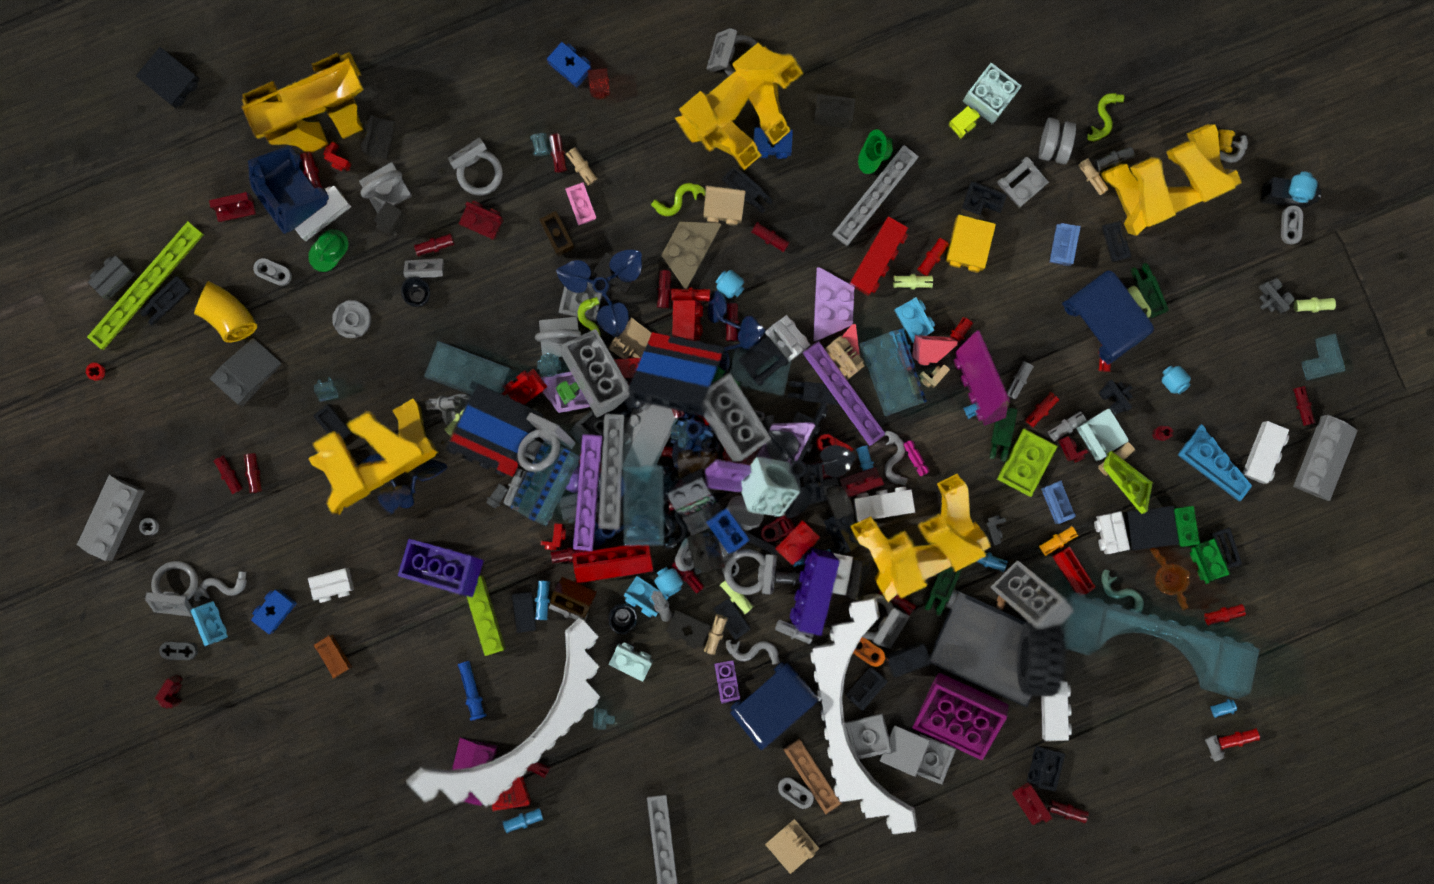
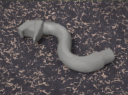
(1241, 146)
(890, 475)
(239, 587)
(771, 648)

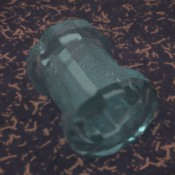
(540, 144)

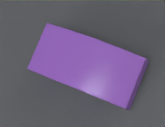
(727, 682)

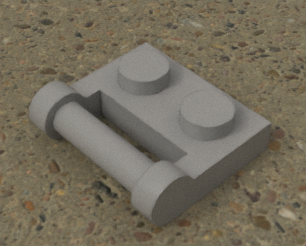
(1027, 187)

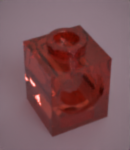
(599, 83)

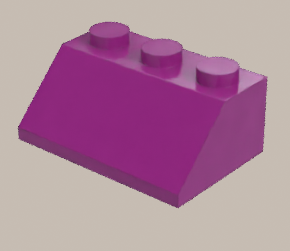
(471, 754)

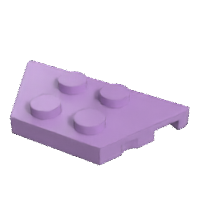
(832, 305)
(552, 395)
(800, 430)

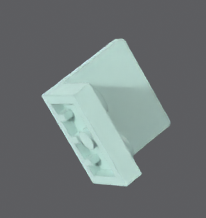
(1102, 434)
(631, 662)

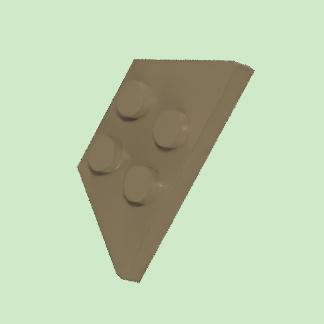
(688, 248)

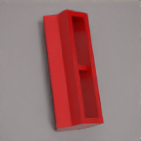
(1073, 571)

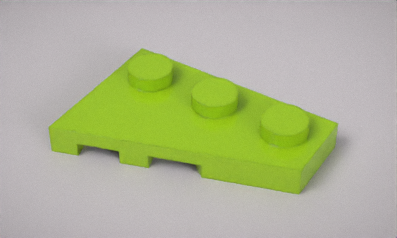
(1129, 480)

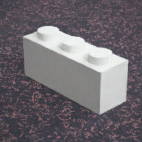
(335, 207)
(1266, 452)
(884, 504)
(1055, 715)

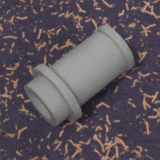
(1215, 748)

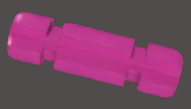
(916, 458)

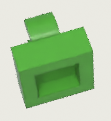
(567, 391)

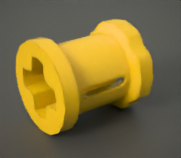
(1225, 140)

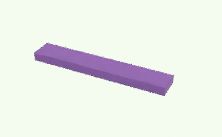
(844, 393)
(587, 492)

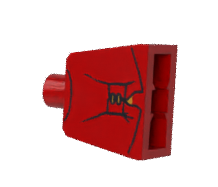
(515, 796)

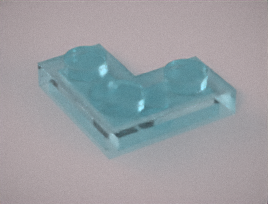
(1329, 361)

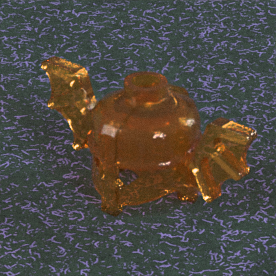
(1178, 582)

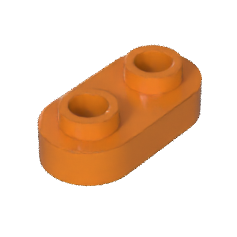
(867, 650)

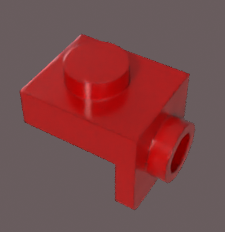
(337, 162)
(558, 534)

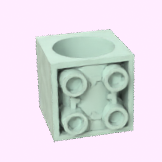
(992, 93)
(769, 487)

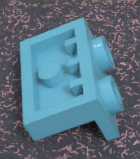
(914, 319)
(640, 594)
(209, 623)

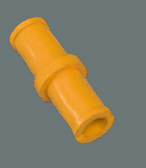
(1058, 541)

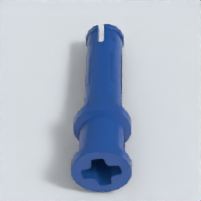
(473, 699)

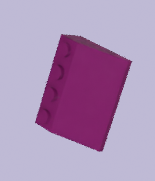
(981, 380)
(961, 716)

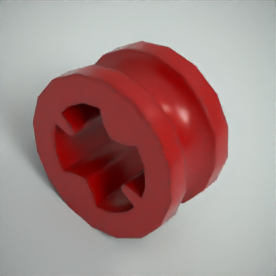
(95, 365)

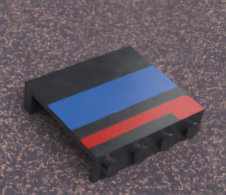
(676, 373)
(491, 430)

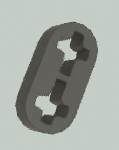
(178, 655)

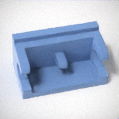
(1064, 244)
(1058, 502)

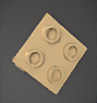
(631, 342)
(846, 365)
(792, 846)

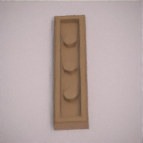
(812, 776)

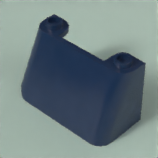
(285, 188)
(1110, 315)
(774, 705)

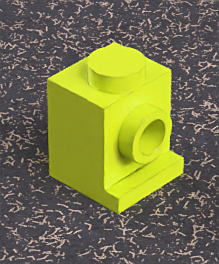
(964, 121)

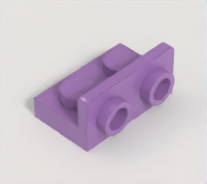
(726, 475)

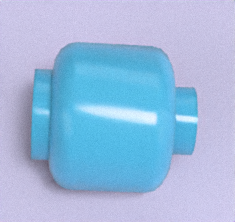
(1303, 187)
(730, 284)
(1176, 379)
(668, 581)

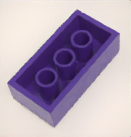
(440, 568)
(814, 591)

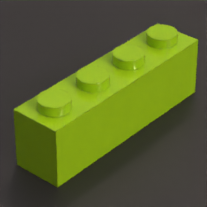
(485, 619)

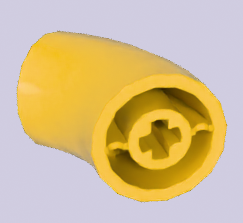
(225, 313)

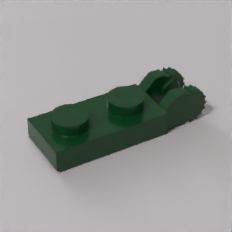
(1150, 291)
(1003, 434)
(943, 588)

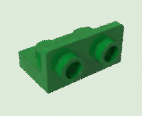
(1186, 526)
(1209, 560)

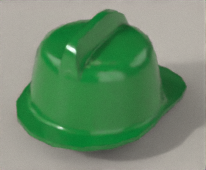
(875, 150)
(328, 250)

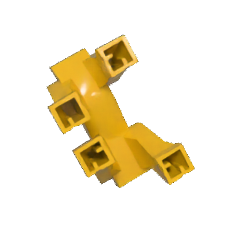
(756, 79)
(280, 112)
(1150, 200)
(400, 453)
(953, 536)

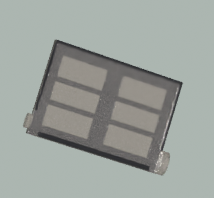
(980, 646)

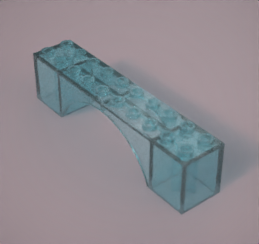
(1218, 662)

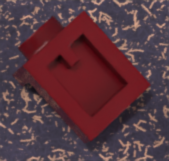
(1069, 447)

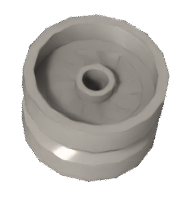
(1057, 140)

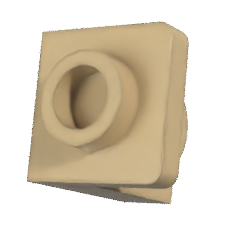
(937, 374)

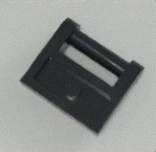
(760, 355)

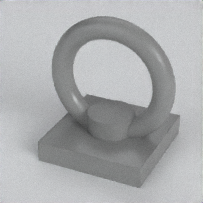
(724, 50)
(468, 156)
(384, 186)
(555, 333)
(548, 432)
(766, 572)
(169, 601)
(889, 626)

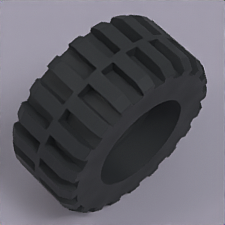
(1041, 660)

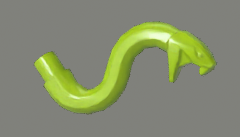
(1108, 98)
(665, 211)
(583, 307)

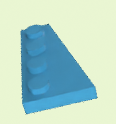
(1208, 458)

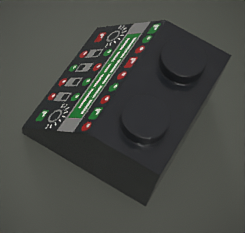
(691, 493)

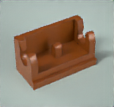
(333, 656)

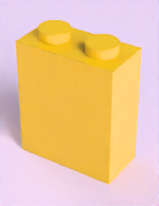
(970, 243)

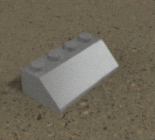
(595, 372)
(733, 419)
(646, 434)
(1325, 457)
(110, 518)
(1032, 597)

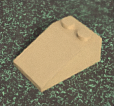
(724, 205)

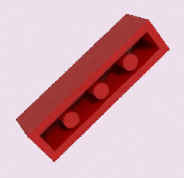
(878, 256)
(687, 319)
(612, 562)

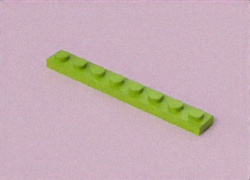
(145, 285)

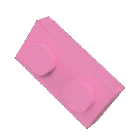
(581, 203)

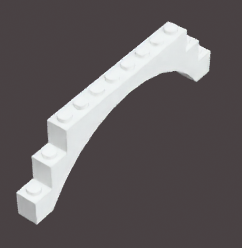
(851, 776)
(492, 778)

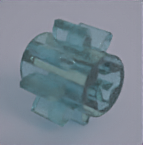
(549, 365)

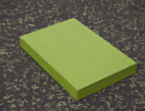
(1027, 462)

